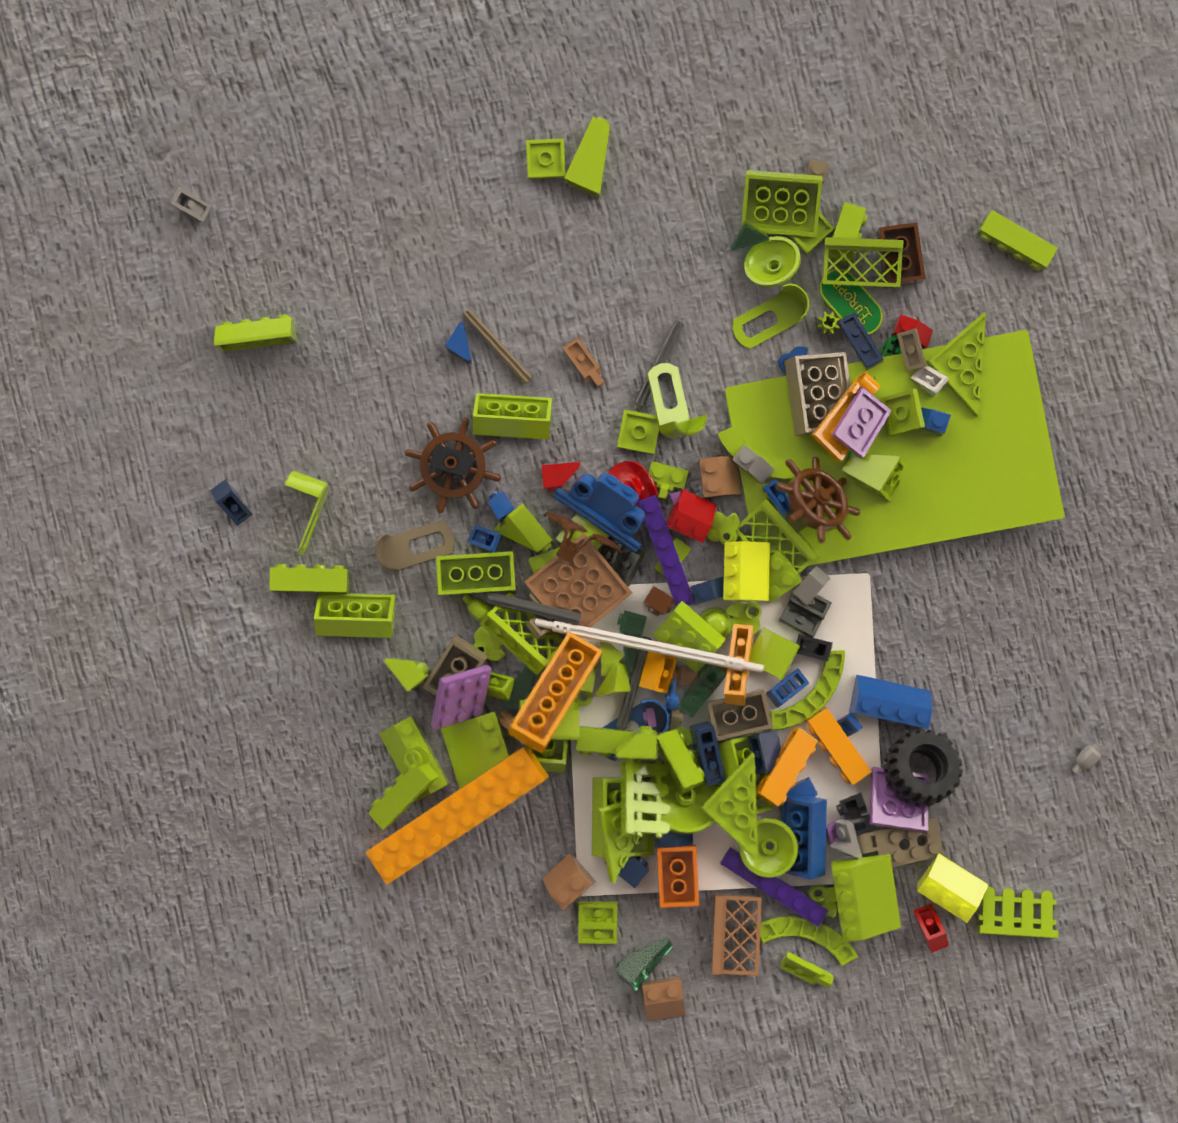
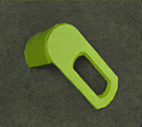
(788, 306)
(673, 422)
(315, 488)

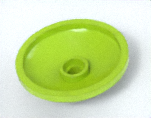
(772, 254)
(778, 859)

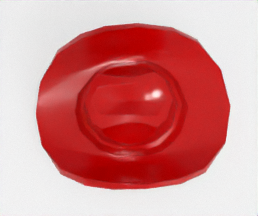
(636, 477)

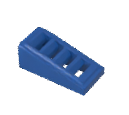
(776, 699)

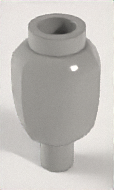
(1087, 758)

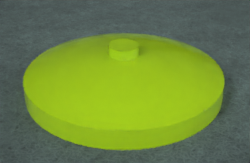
(685, 809)

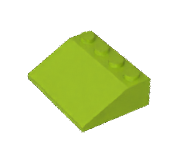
(782, 202)
(475, 746)
(607, 792)
(865, 897)

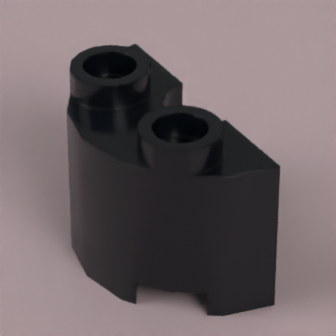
(855, 810)

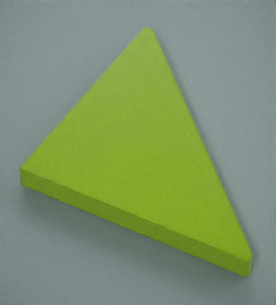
(963, 363)
(735, 806)
(615, 848)

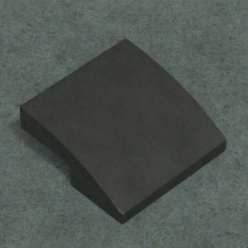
(624, 564)
(805, 618)

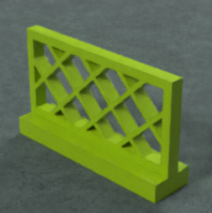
(864, 245)
(786, 528)
(515, 641)

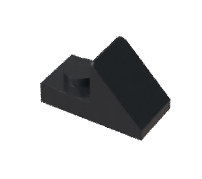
(814, 647)

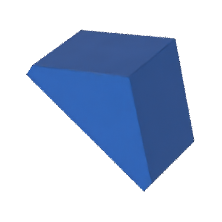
(459, 344)
(485, 538)

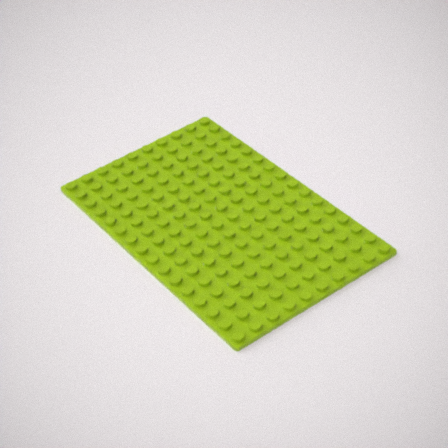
(969, 482)

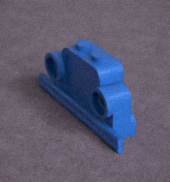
(607, 506)

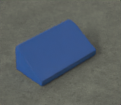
(779, 498)

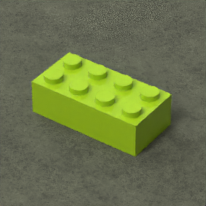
(476, 573)

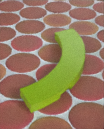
(734, 442)
(816, 698)
(800, 927)

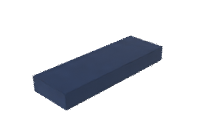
(860, 341)

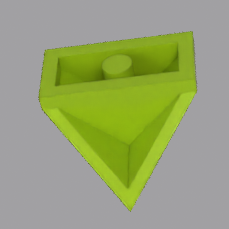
(616, 681)

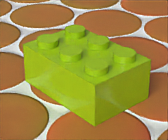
(689, 630)

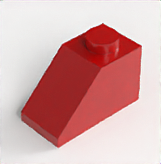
(905, 323)
(558, 475)
(931, 928)

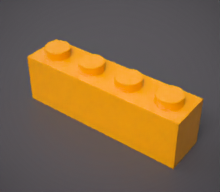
(737, 680)
(838, 746)
(788, 764)

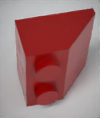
(691, 515)

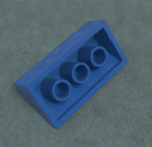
(891, 702)
(807, 820)

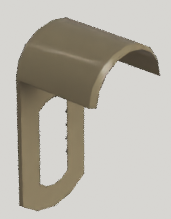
(394, 550)

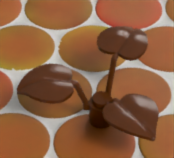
(568, 546)

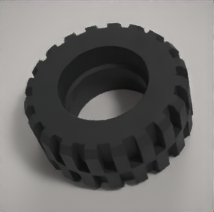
(943, 758)

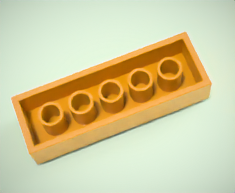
(555, 692)

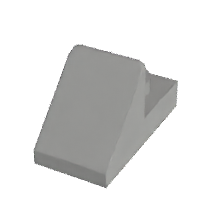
(190, 204)
(753, 464)
(847, 840)

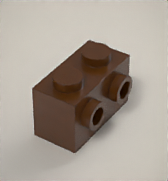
(658, 601)

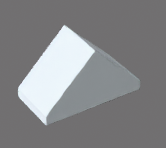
(929, 379)

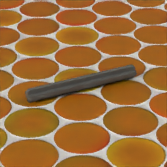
(661, 358)
(534, 608)
(634, 684)

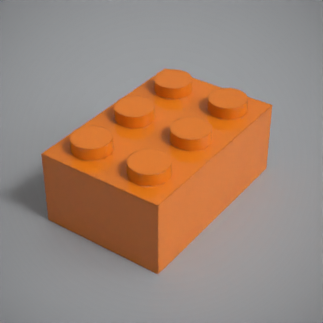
(678, 876)

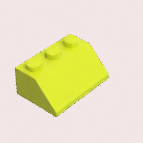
(746, 571)
(952, 887)

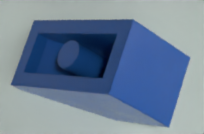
(935, 421)
(500, 505)

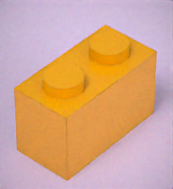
(658, 672)

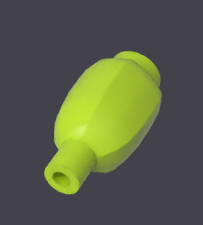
(476, 607)

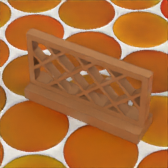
(719, 939)

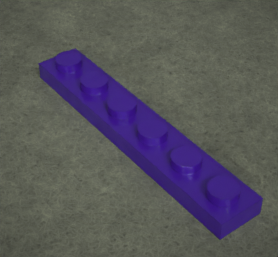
(666, 551)
(776, 889)

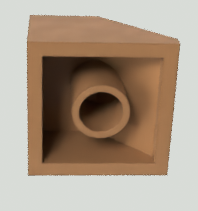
(719, 477)
(568, 881)
(663, 998)

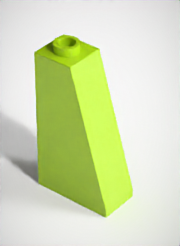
(589, 161)

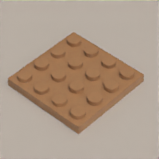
(580, 586)

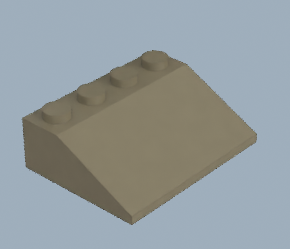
(815, 388)

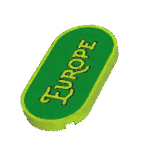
(849, 299)

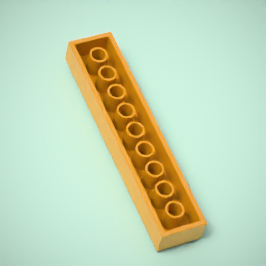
(457, 814)

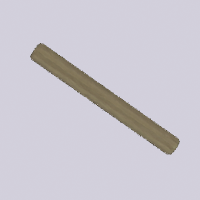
(497, 346)

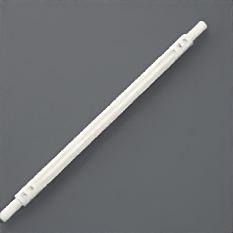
(649, 645)

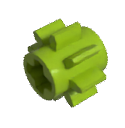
(830, 318)

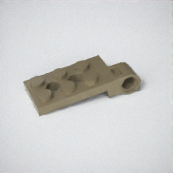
(887, 841)

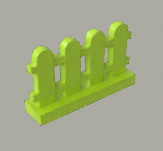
(630, 807)
(1026, 917)

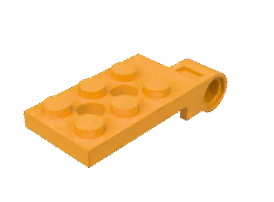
(827, 426)

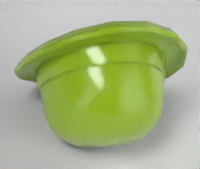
(719, 620)

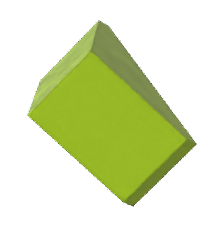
(609, 657)

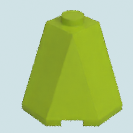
(876, 473)
(525, 530)

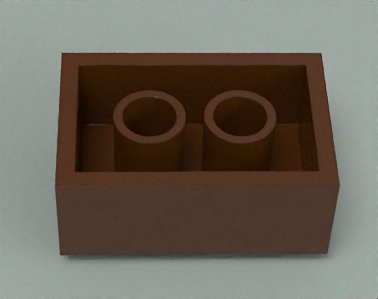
(912, 259)

